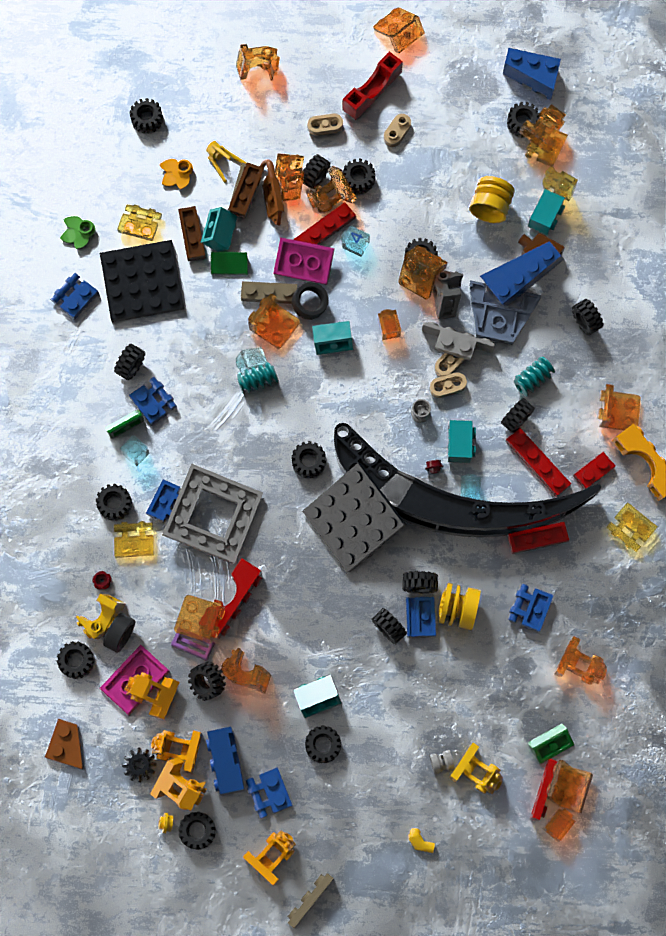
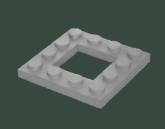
(242, 495)

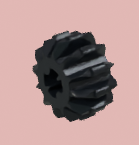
(138, 758)

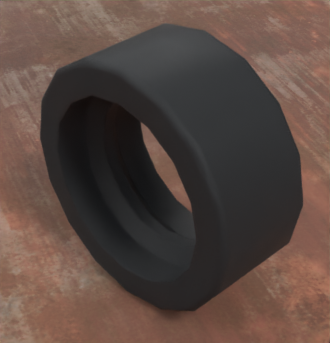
(300, 310)
(119, 632)

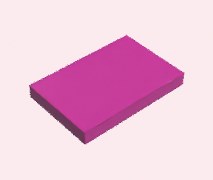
(304, 261)
(139, 661)

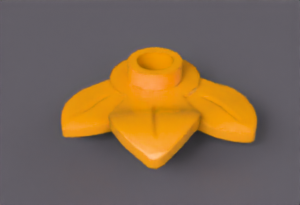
(174, 174)

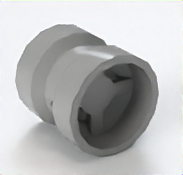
(421, 406)
(437, 763)

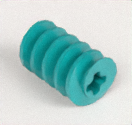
(533, 375)
(257, 377)

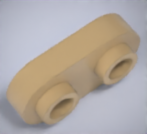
(325, 123)
(398, 129)
(449, 362)
(446, 383)

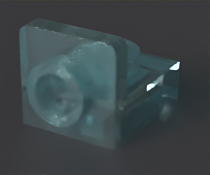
(250, 358)

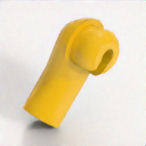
(418, 842)

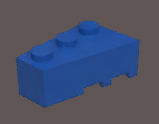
(532, 70)
(225, 761)

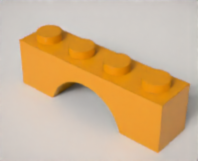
(633, 442)

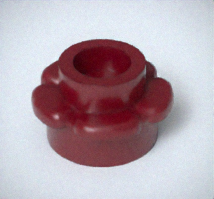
(434, 466)
(101, 585)

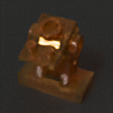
(256, 56)
(539, 134)
(289, 169)
(338, 182)
(595, 671)
(255, 679)

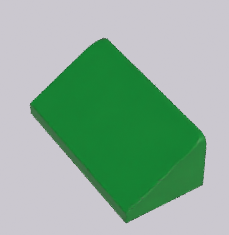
(229, 263)
(124, 424)
(551, 743)

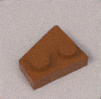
(65, 744)

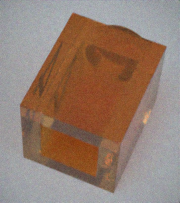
(389, 324)
(559, 824)

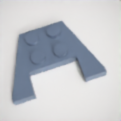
(498, 321)

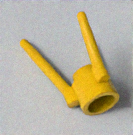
(217, 151)

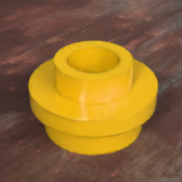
(165, 823)

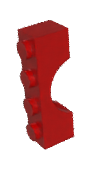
(384, 74)
(245, 577)

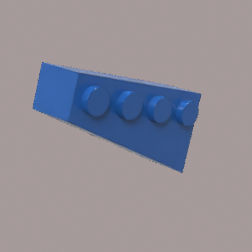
(521, 273)

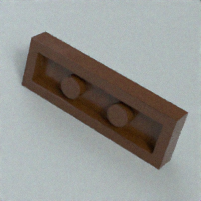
(246, 190)
(191, 233)

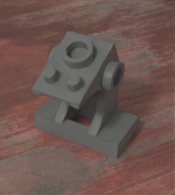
(442, 294)

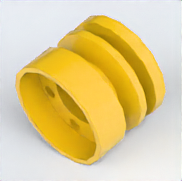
(491, 199)
(459, 606)

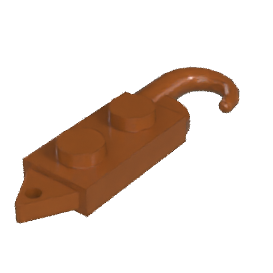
(272, 193)

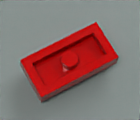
(594, 470)

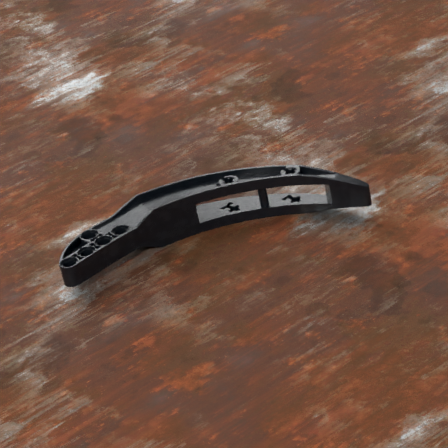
(447, 512)

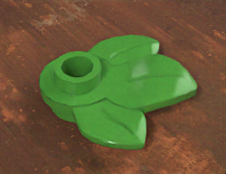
(75, 231)

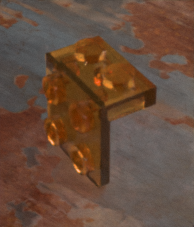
(401, 28)
(420, 271)
(272, 322)
(618, 409)
(199, 618)
(569, 787)

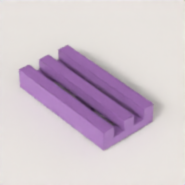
(208, 650)

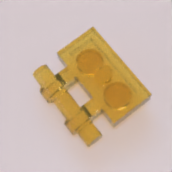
(550, 158)
(561, 183)
(138, 226)
(634, 522)
(133, 545)

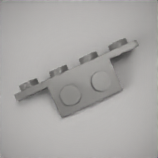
(455, 342)

